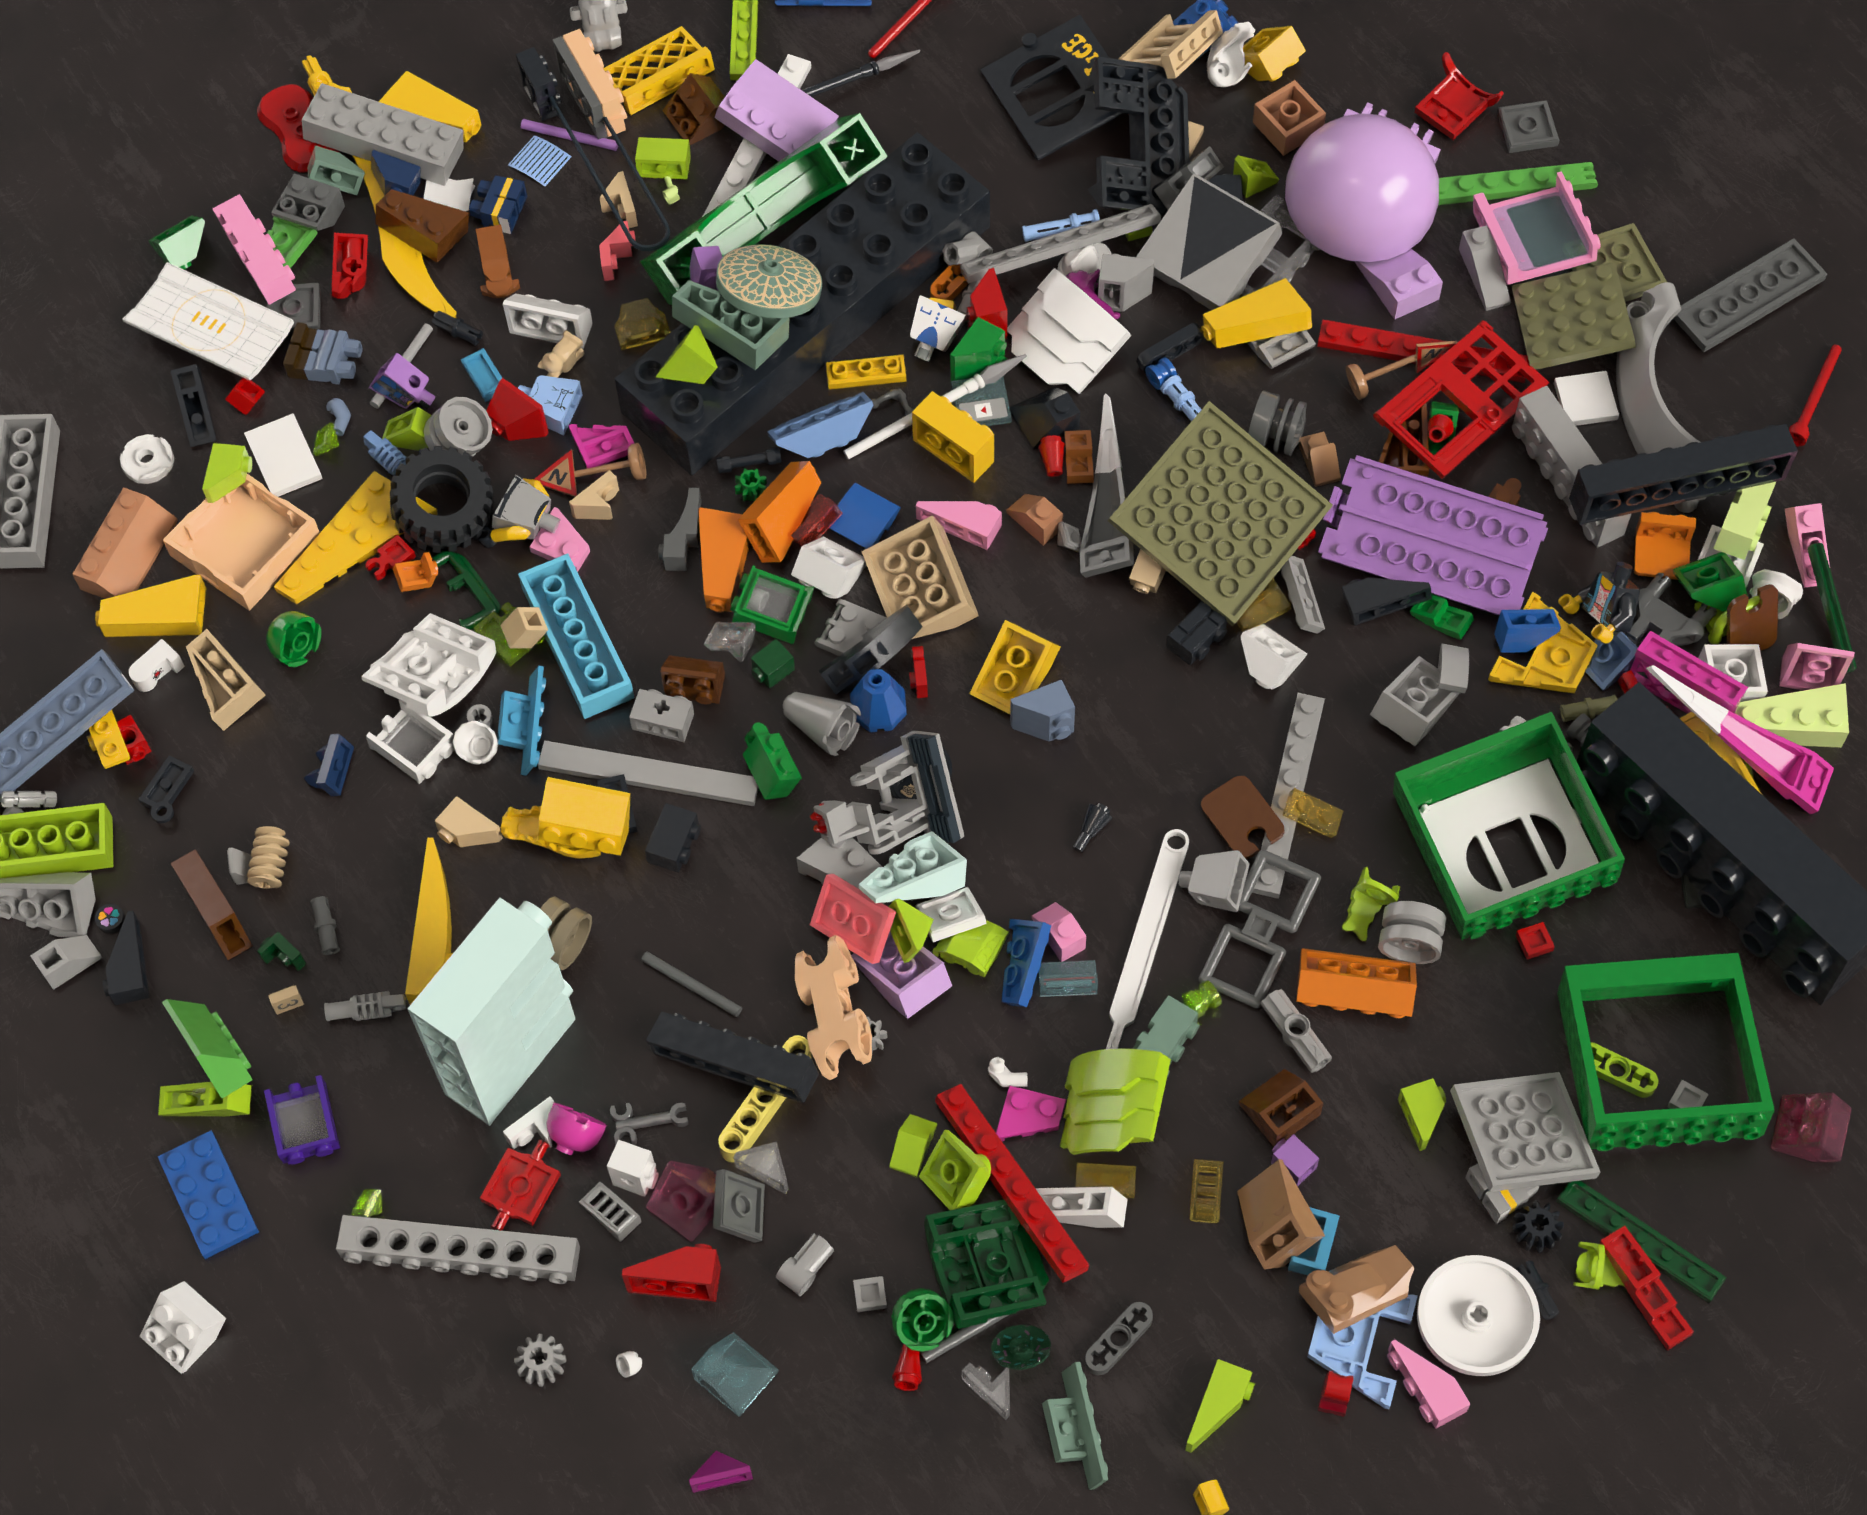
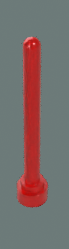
(888, 37)
(1800, 430)

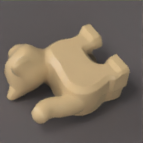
(563, 355)

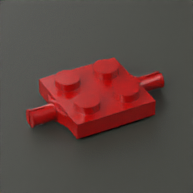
(520, 1186)

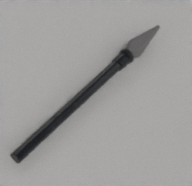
(864, 71)

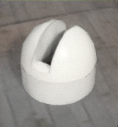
(628, 1363)

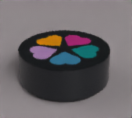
(109, 918)

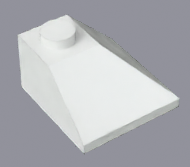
(1270, 656)

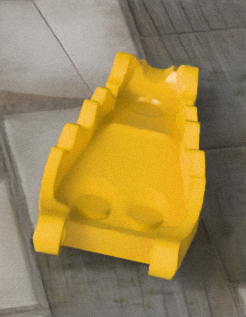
(525, 826)

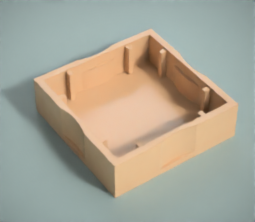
(242, 541)

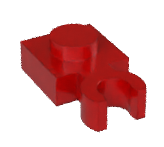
(390, 554)
(918, 677)

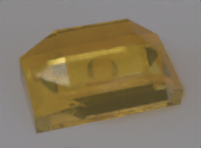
(640, 324)

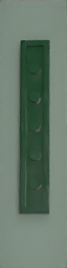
(1663, 1253)

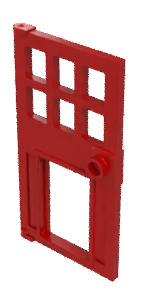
(1459, 388)

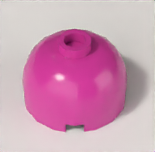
(573, 1130)

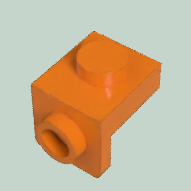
(416, 574)

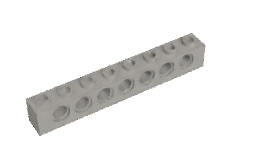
(357, 1230)

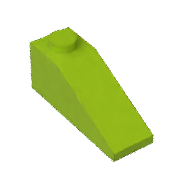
(203, 1100)
(1222, 1399)

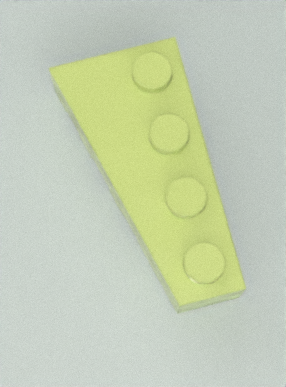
(1803, 717)

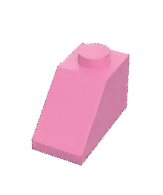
(1065, 934)

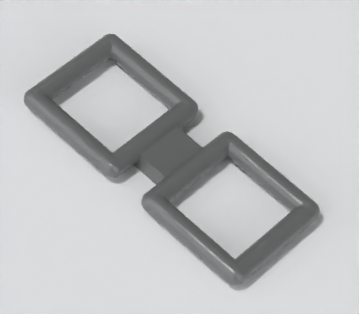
(1260, 928)

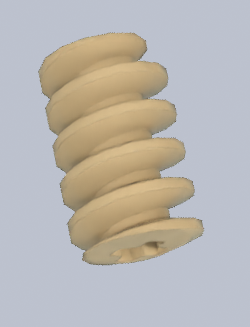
(267, 857)

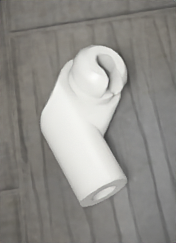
(1003, 1076)

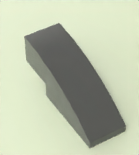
(1204, 165)

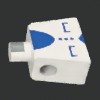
(934, 327)

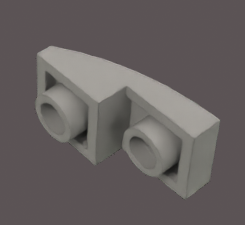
(1453, 668)

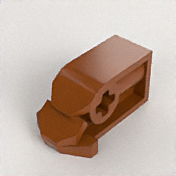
(495, 263)

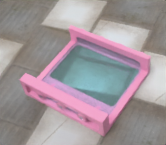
(1538, 231)

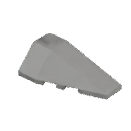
(50, 901)

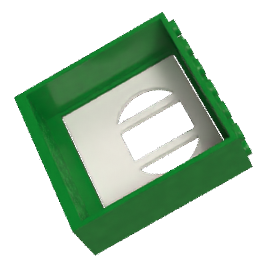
(1493, 784)

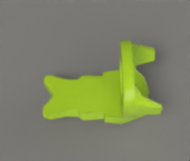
(1366, 901)
(1595, 1268)

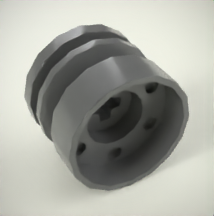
(1278, 423)

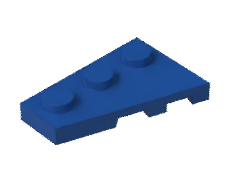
(1025, 960)

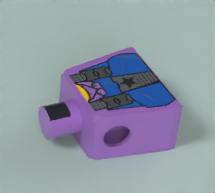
(402, 383)

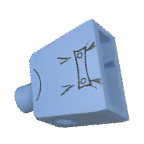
(558, 400)

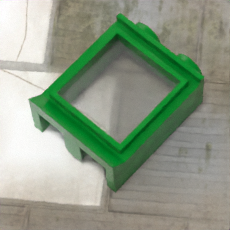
(771, 604)

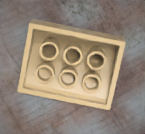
(923, 573)

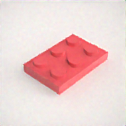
(853, 917)

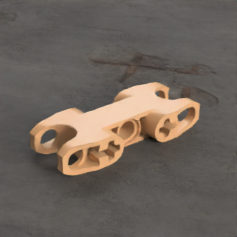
(837, 1022)

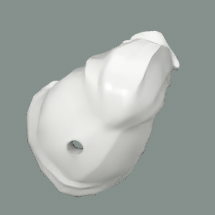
(1226, 56)

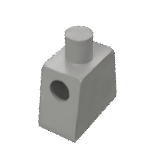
(1217, 879)

